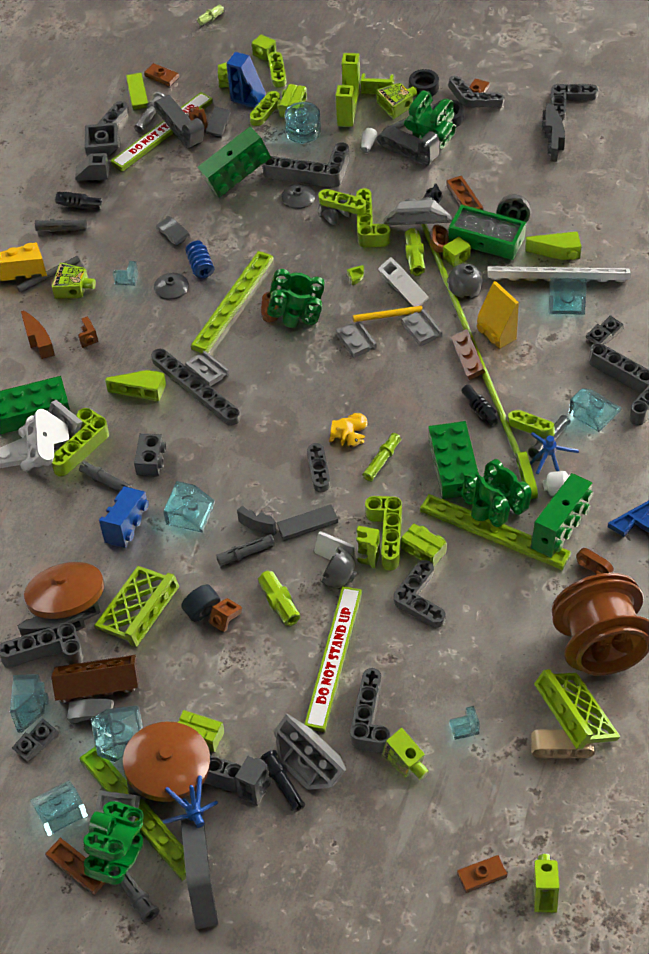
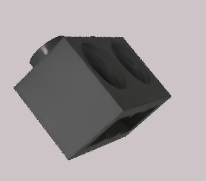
(149, 454)
(252, 780)

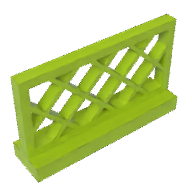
(149, 609)
(569, 714)

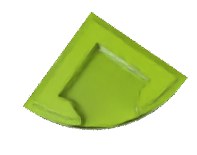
(355, 274)

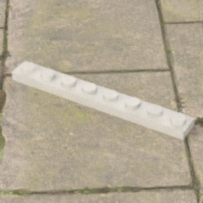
(545, 273)

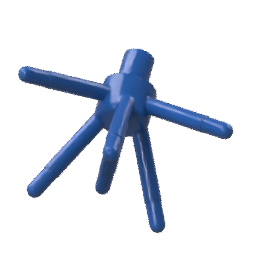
(549, 449)
(193, 810)

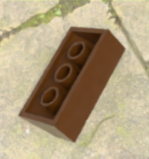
(95, 678)

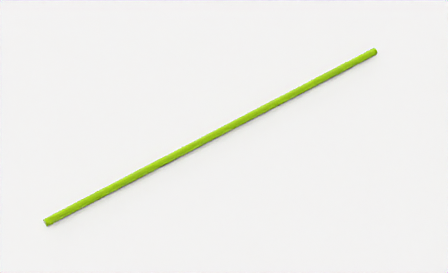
(487, 379)

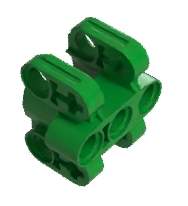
(424, 119)
(297, 298)
(495, 494)
(111, 841)

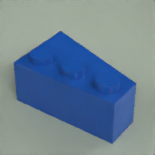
(244, 81)
(123, 517)

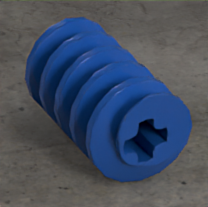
(199, 259)

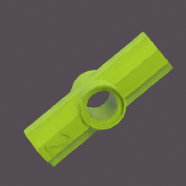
(414, 252)
(279, 598)

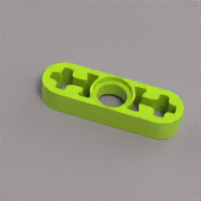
(279, 73)
(270, 101)
(354, 200)
(531, 423)
(526, 472)

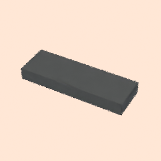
(307, 522)

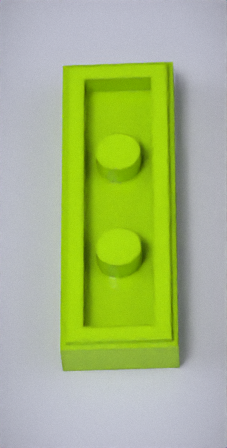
(137, 91)

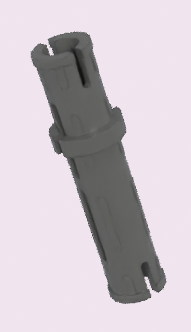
(53, 225)
(99, 474)
(239, 552)

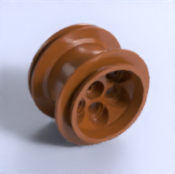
(602, 623)

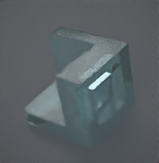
(128, 276)
(466, 725)

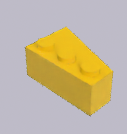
(21, 262)

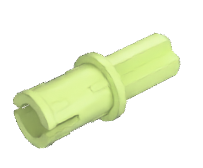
(210, 15)

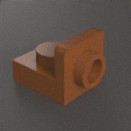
(195, 113)
(88, 333)
(223, 613)

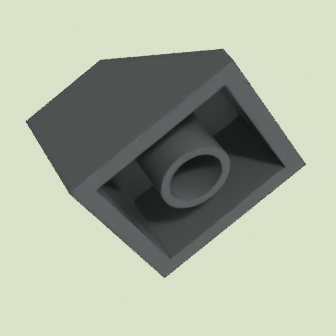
(102, 138)

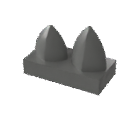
(331, 214)

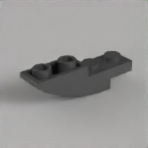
(553, 130)
(37, 623)

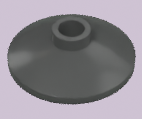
(298, 196)
(171, 286)

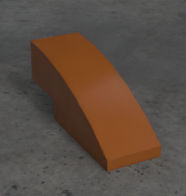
(37, 336)

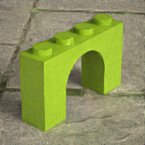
(348, 92)

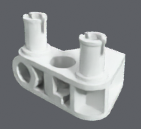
(43, 435)

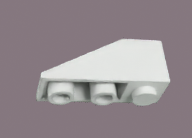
(402, 283)

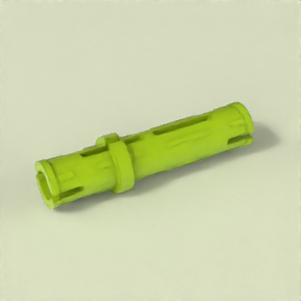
(386, 451)

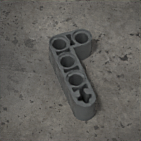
(187, 131)
(412, 147)
(15, 651)
(368, 708)

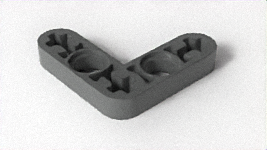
(563, 92)
(470, 99)
(413, 598)

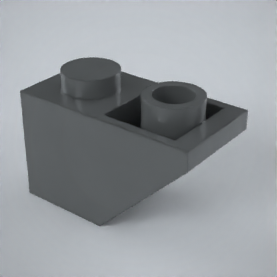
(93, 168)

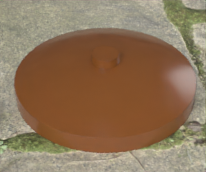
(64, 590)
(165, 757)

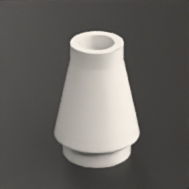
(369, 137)

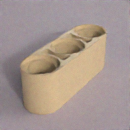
(557, 745)

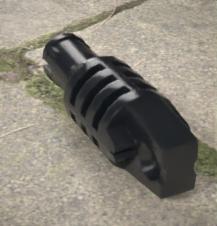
(77, 200)
(480, 405)

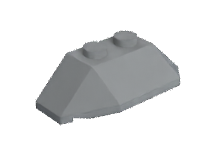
(417, 212)
(307, 755)

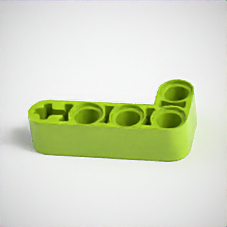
(368, 233)
(84, 442)
(389, 511)

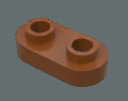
(438, 238)
(264, 306)
(594, 562)

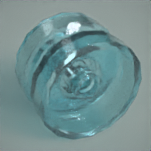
(302, 122)

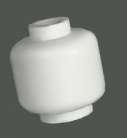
(554, 481)

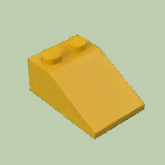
(498, 316)

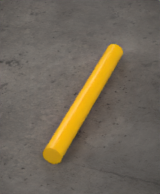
(385, 314)

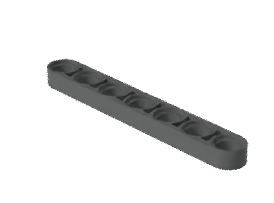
(197, 393)

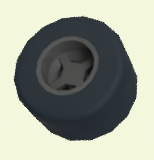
(200, 602)

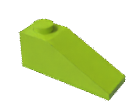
(558, 246)
(139, 384)

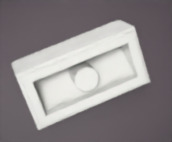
(327, 545)

